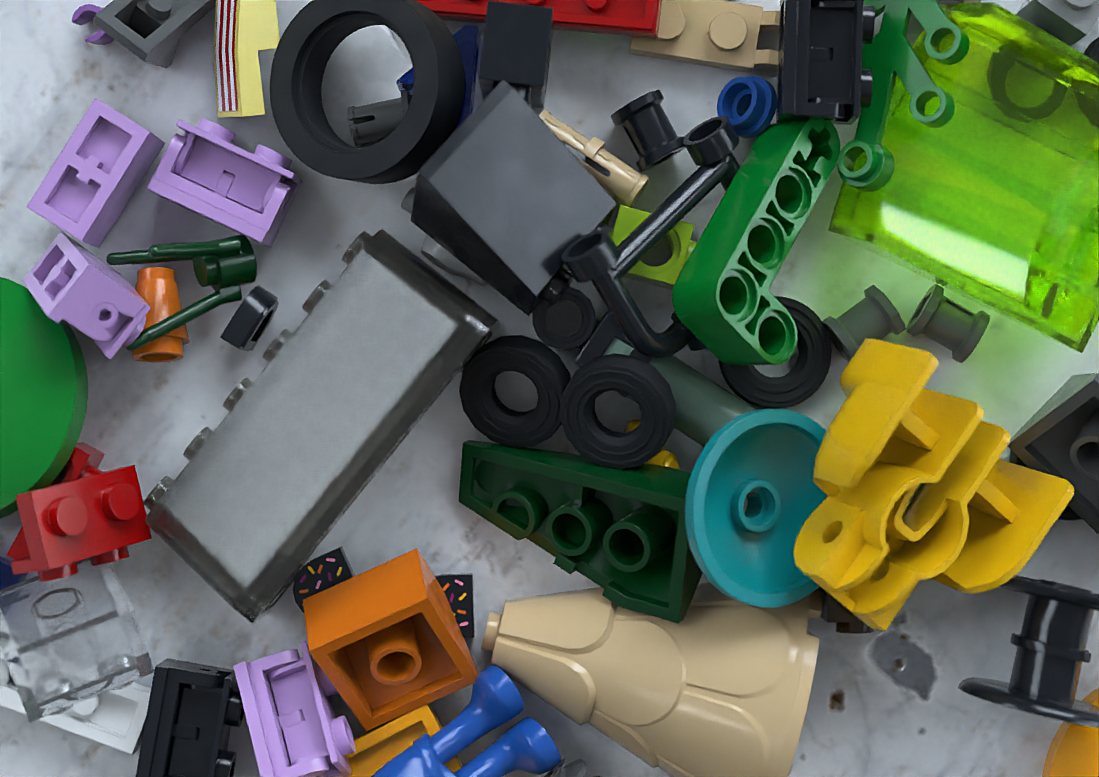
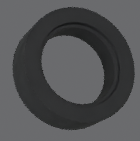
(299, 74)

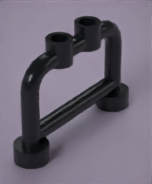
(605, 264)

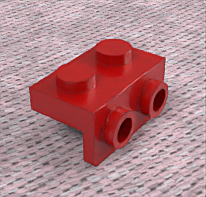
(81, 521)

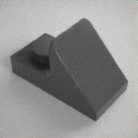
(151, 26)

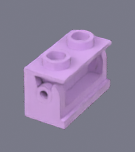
(96, 174)
(227, 182)
(87, 294)
(294, 717)

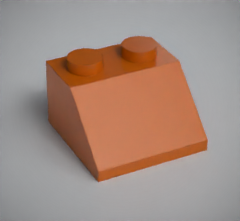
(388, 640)

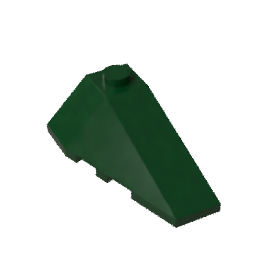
(596, 520)

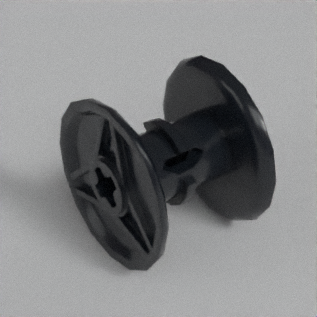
(1046, 654)

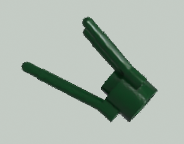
(216, 263)

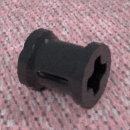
(649, 130)

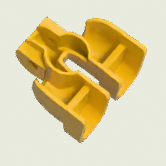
(966, 524)

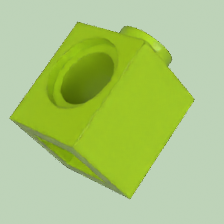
(678, 238)

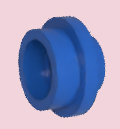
(748, 104)

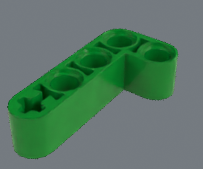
(736, 259)

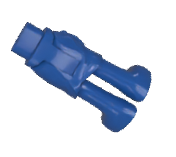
(492, 704)

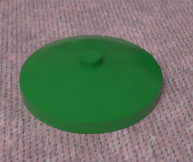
(39, 395)

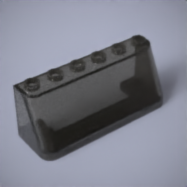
(316, 422)

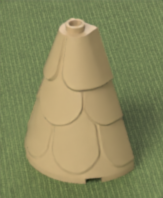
(686, 697)

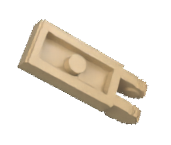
(712, 35)

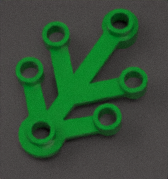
(891, 56)

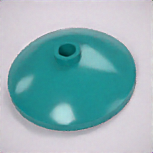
(771, 463)

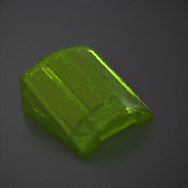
(1002, 191)

